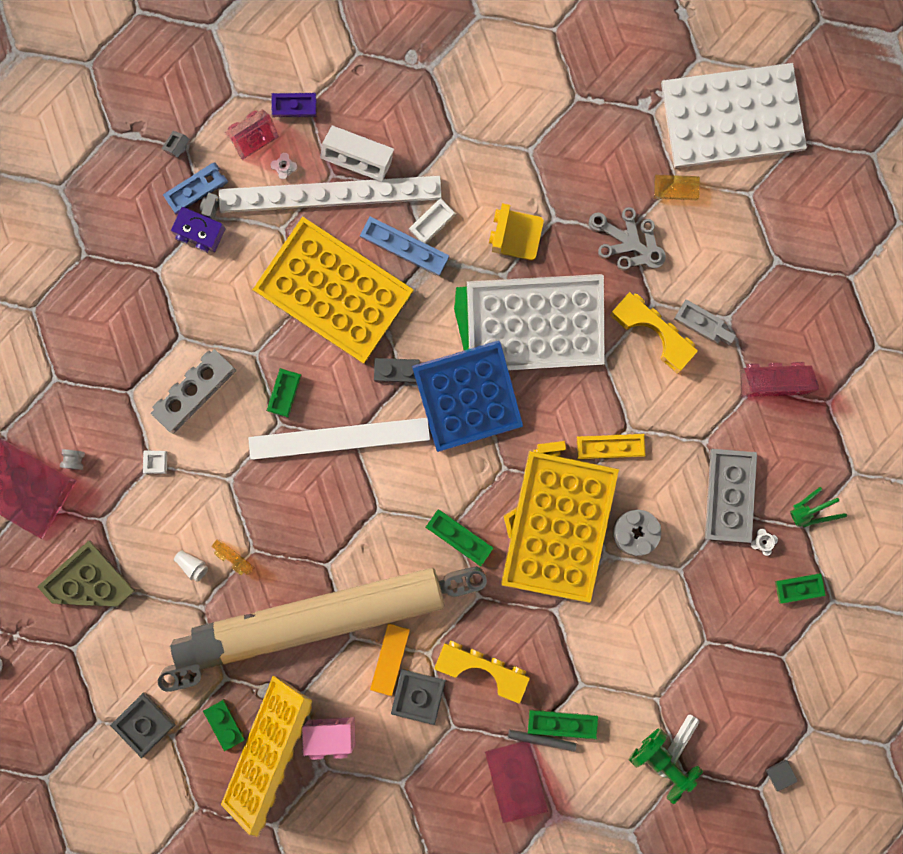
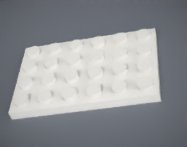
(733, 115)
(540, 320)

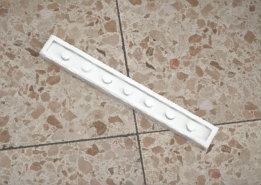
(338, 438)

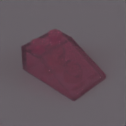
(252, 133)
(516, 781)

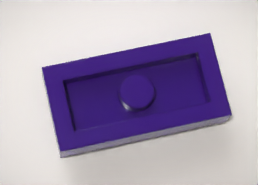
(294, 105)

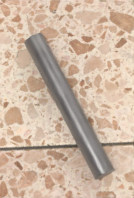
(542, 740)

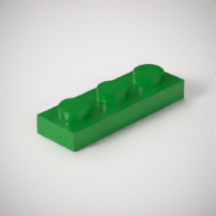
(459, 537)
(562, 724)

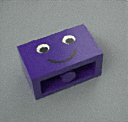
(198, 230)

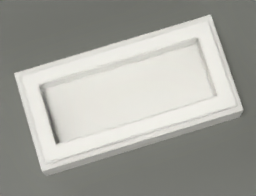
(432, 221)

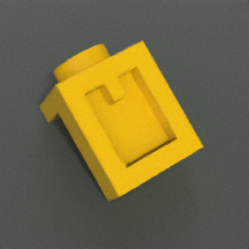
(552, 448)

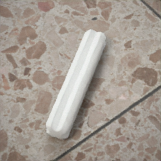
(681, 739)

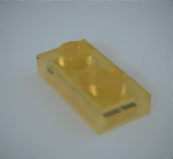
(676, 187)
(224, 552)

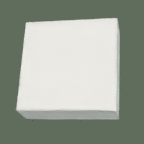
(155, 462)

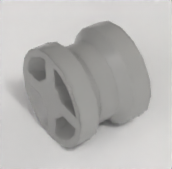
(72, 459)

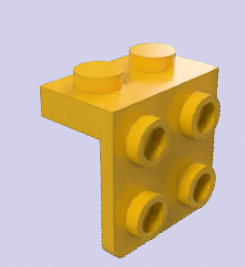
(516, 233)

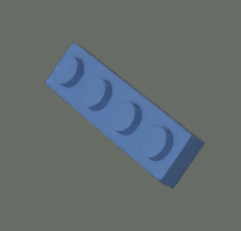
(404, 246)

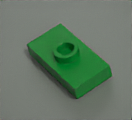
(284, 392)

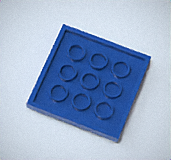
(467, 396)

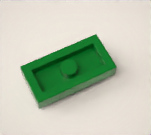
(800, 588)
(224, 725)

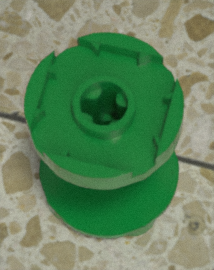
(660, 760)

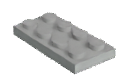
(731, 495)

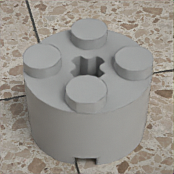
(648, 527)

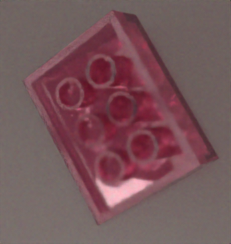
(30, 489)

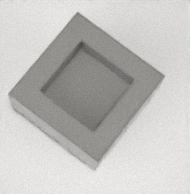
(209, 206)

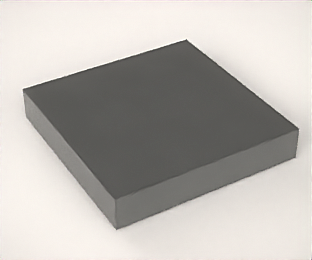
(418, 696)
(142, 725)

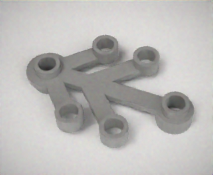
(629, 242)

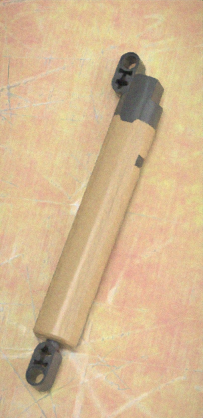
(312, 621)

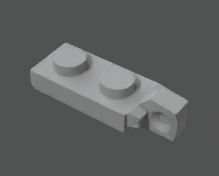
(704, 323)

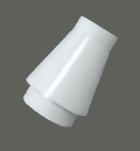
(192, 566)

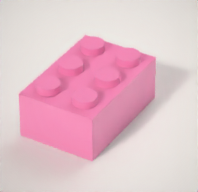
(328, 737)

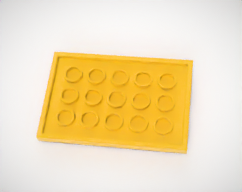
(333, 290)
(559, 526)
(266, 755)

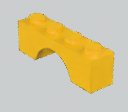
(676, 349)
(454, 660)

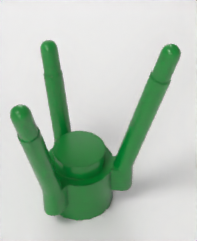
(802, 515)

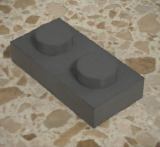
(394, 370)

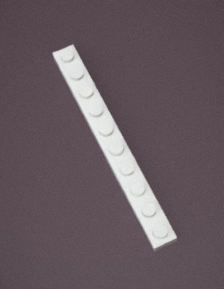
(329, 194)

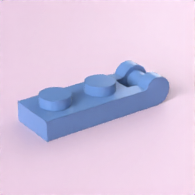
(195, 188)

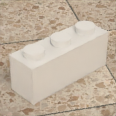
(356, 153)

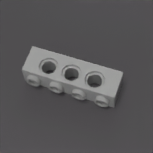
(190, 404)

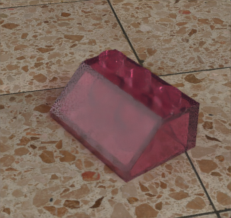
(778, 380)

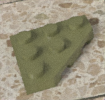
(86, 580)

